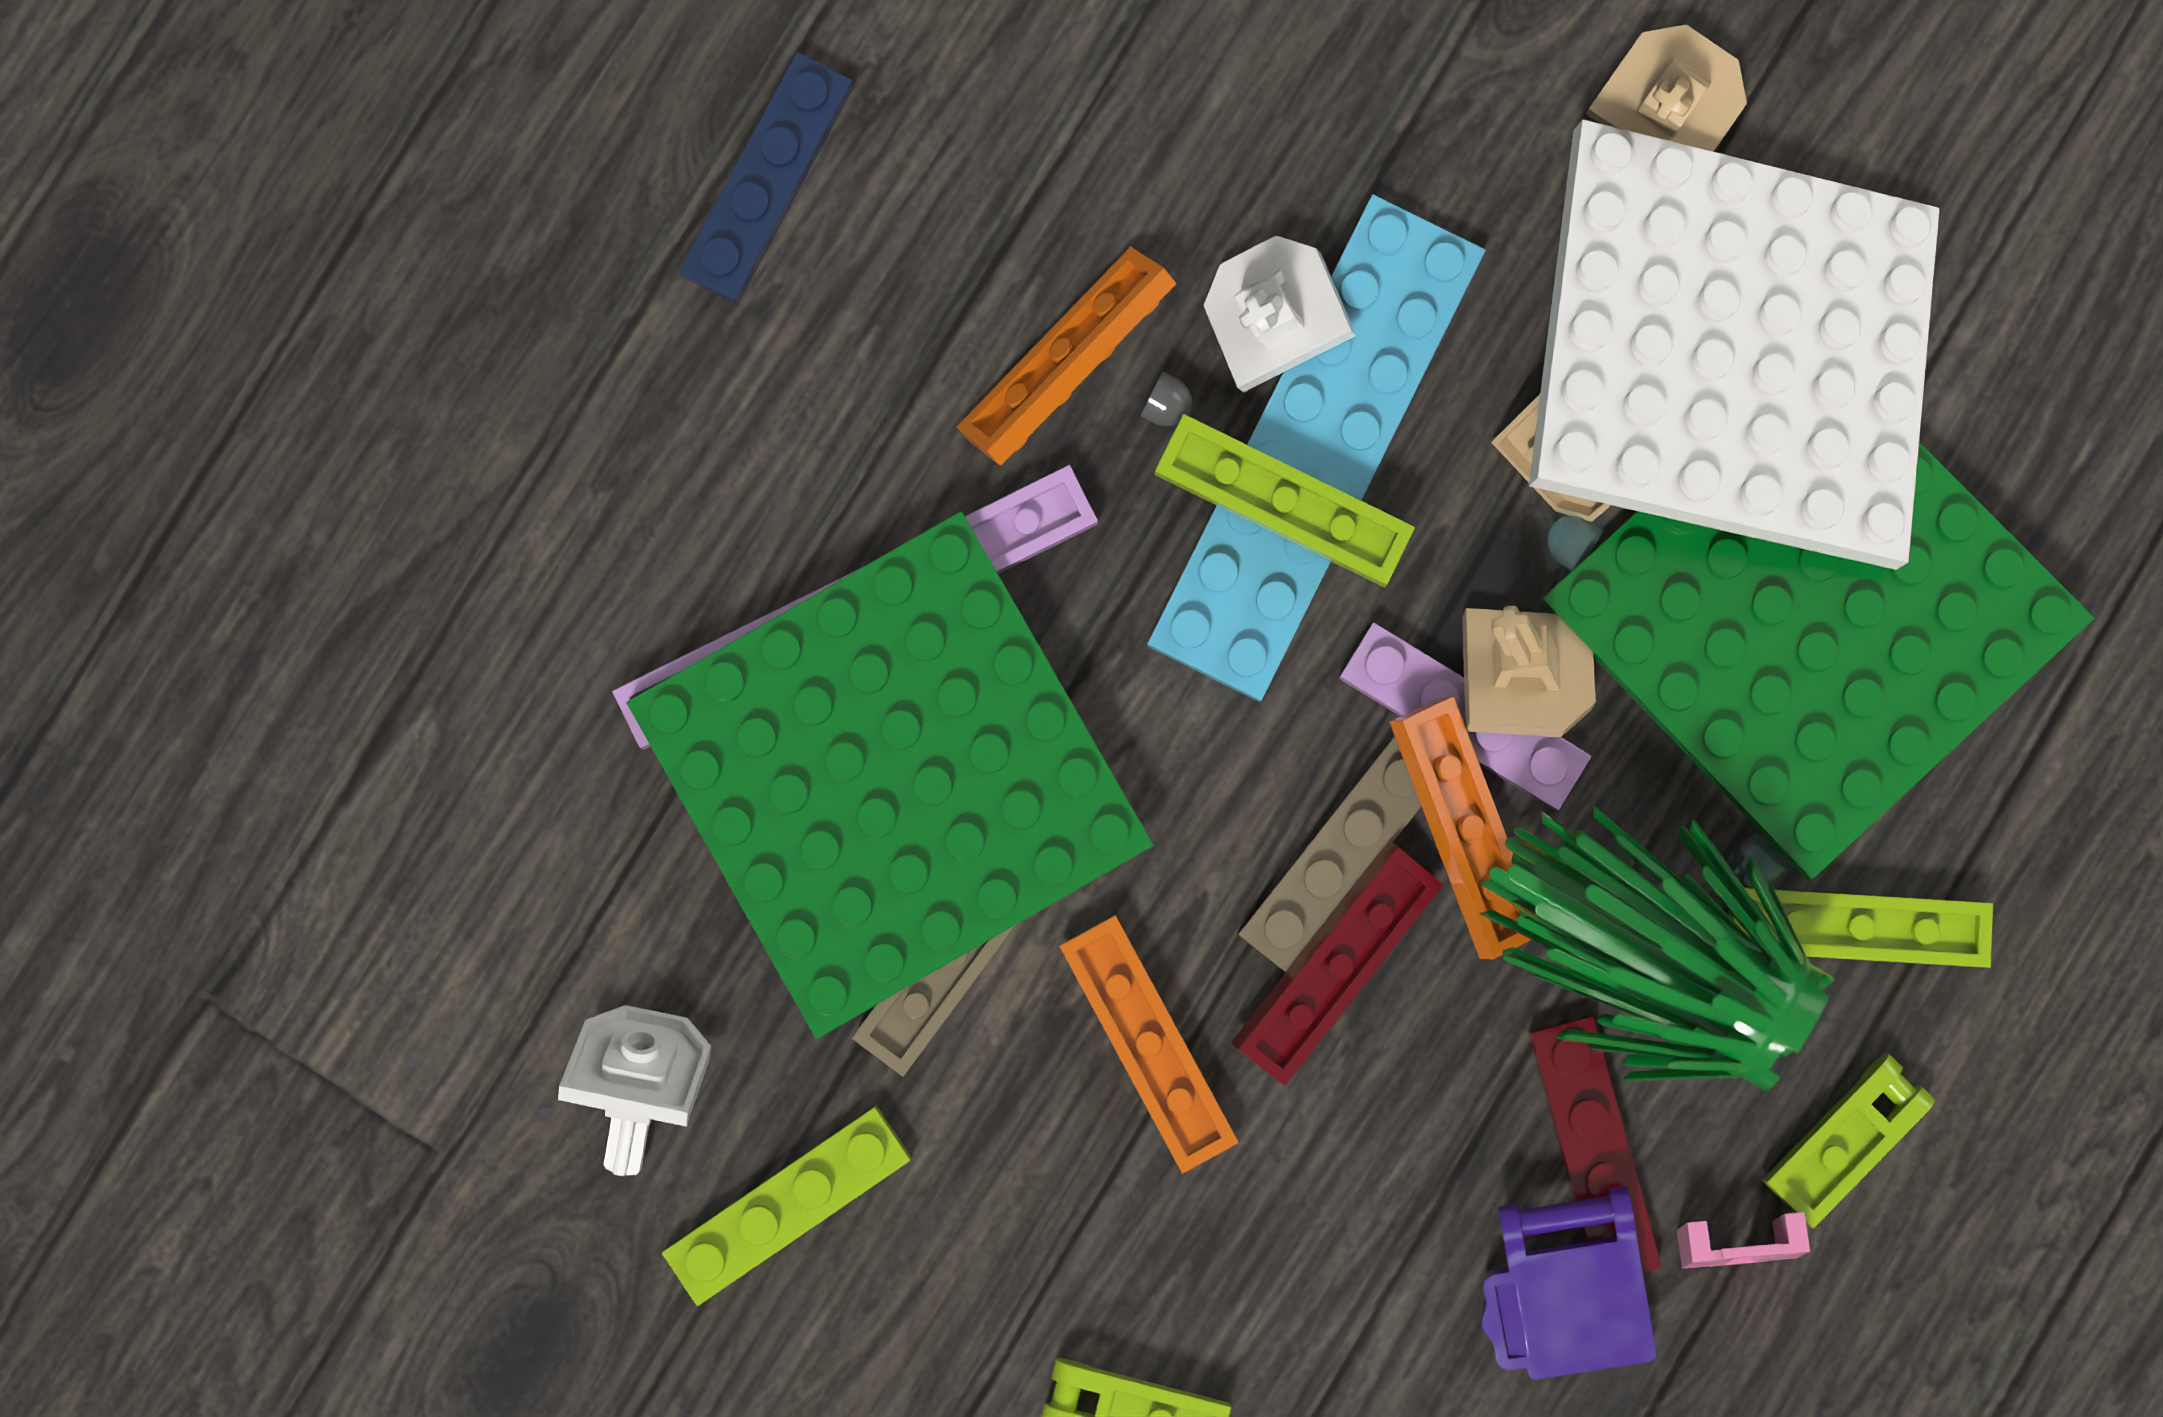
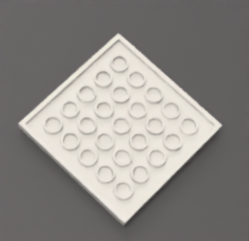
(1736, 347)

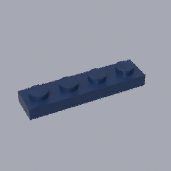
(766, 178)

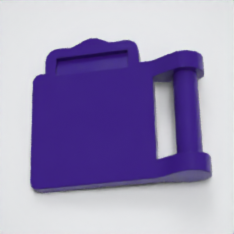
(1569, 1303)

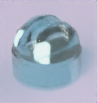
(1572, 540)
(1767, 857)

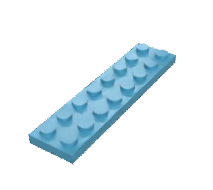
(1332, 423)

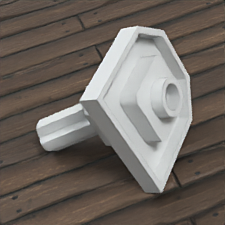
(1275, 310)
(639, 1071)

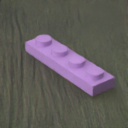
(1409, 679)

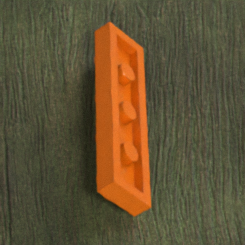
(1066, 355)
(1459, 816)
(1149, 1044)

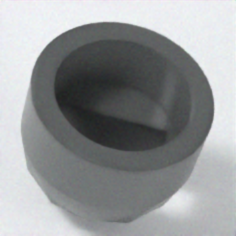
(1167, 401)

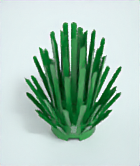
(1672, 962)

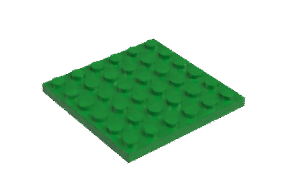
(1817, 676)
(889, 774)

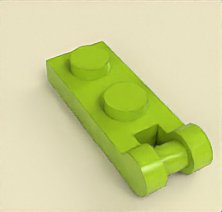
(1848, 1141)
(1123, 1395)

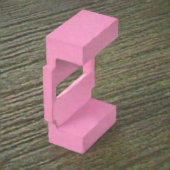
(1789, 1235)

